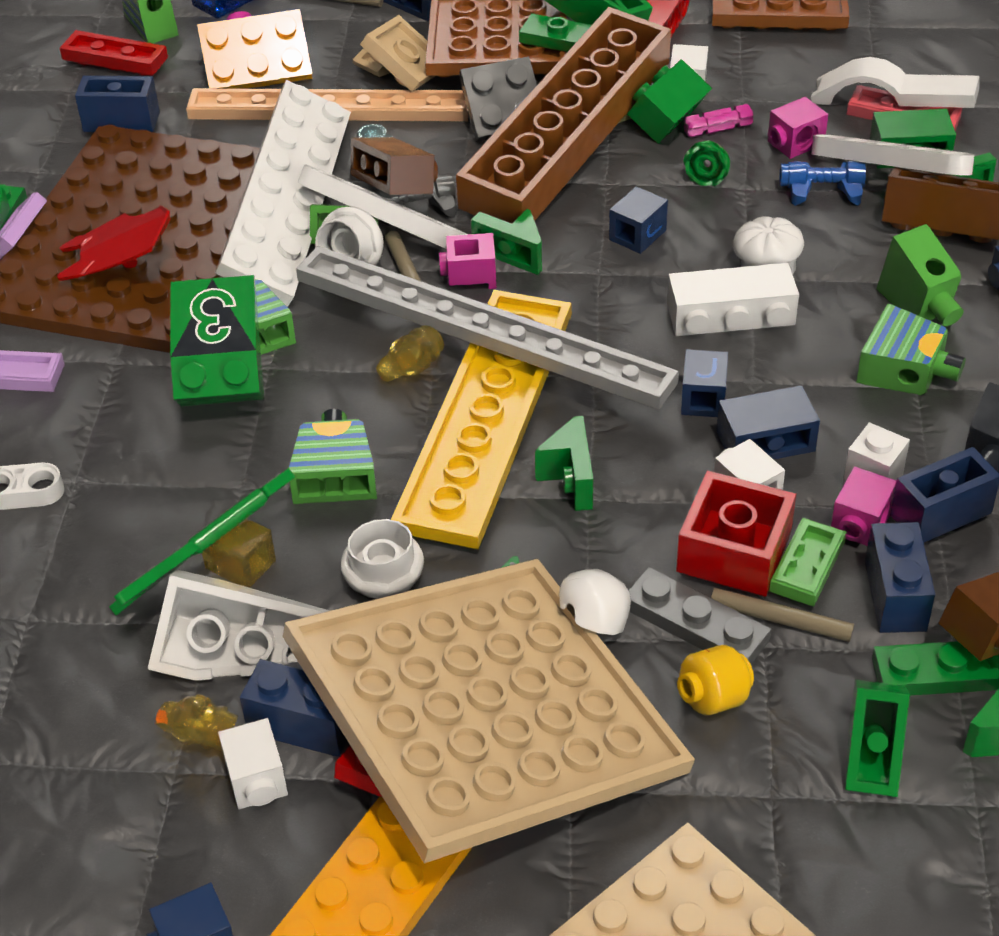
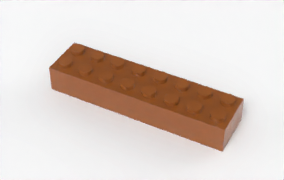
(563, 118)

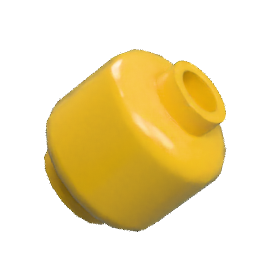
(715, 679)

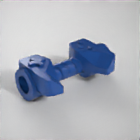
(800, 176)

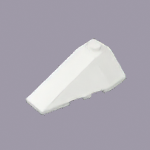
(221, 628)

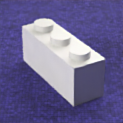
(732, 299)

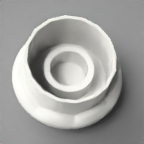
(351, 234)
(768, 242)
(382, 559)

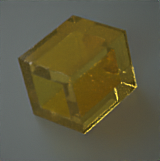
(241, 554)

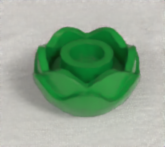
(707, 174)

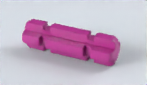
(718, 120)

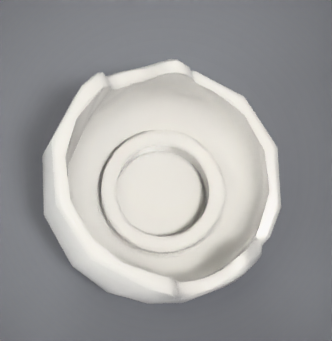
(598, 600)

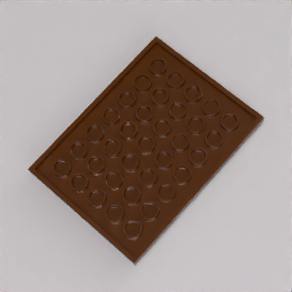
(114, 176)

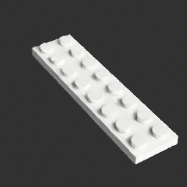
(274, 215)

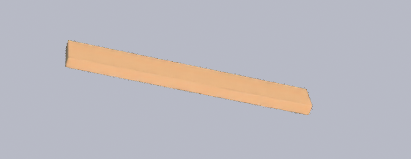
(363, 104)

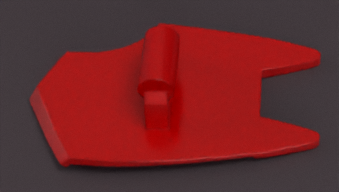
(116, 243)

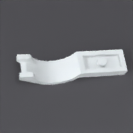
(907, 89)

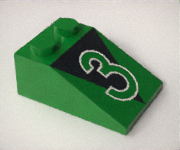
(215, 341)

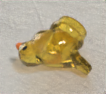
(411, 354)
(195, 721)

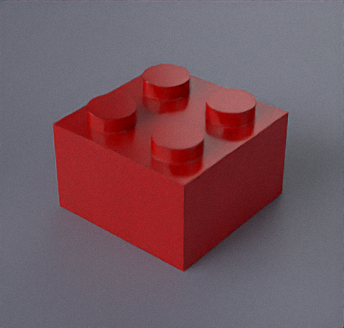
(735, 533)

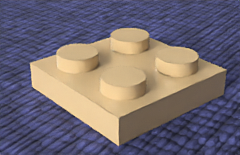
(399, 51)

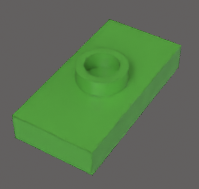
(807, 561)

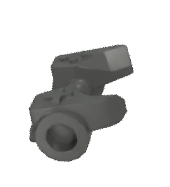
(442, 196)

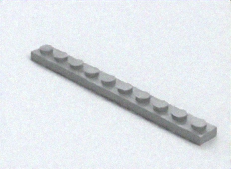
(490, 327)

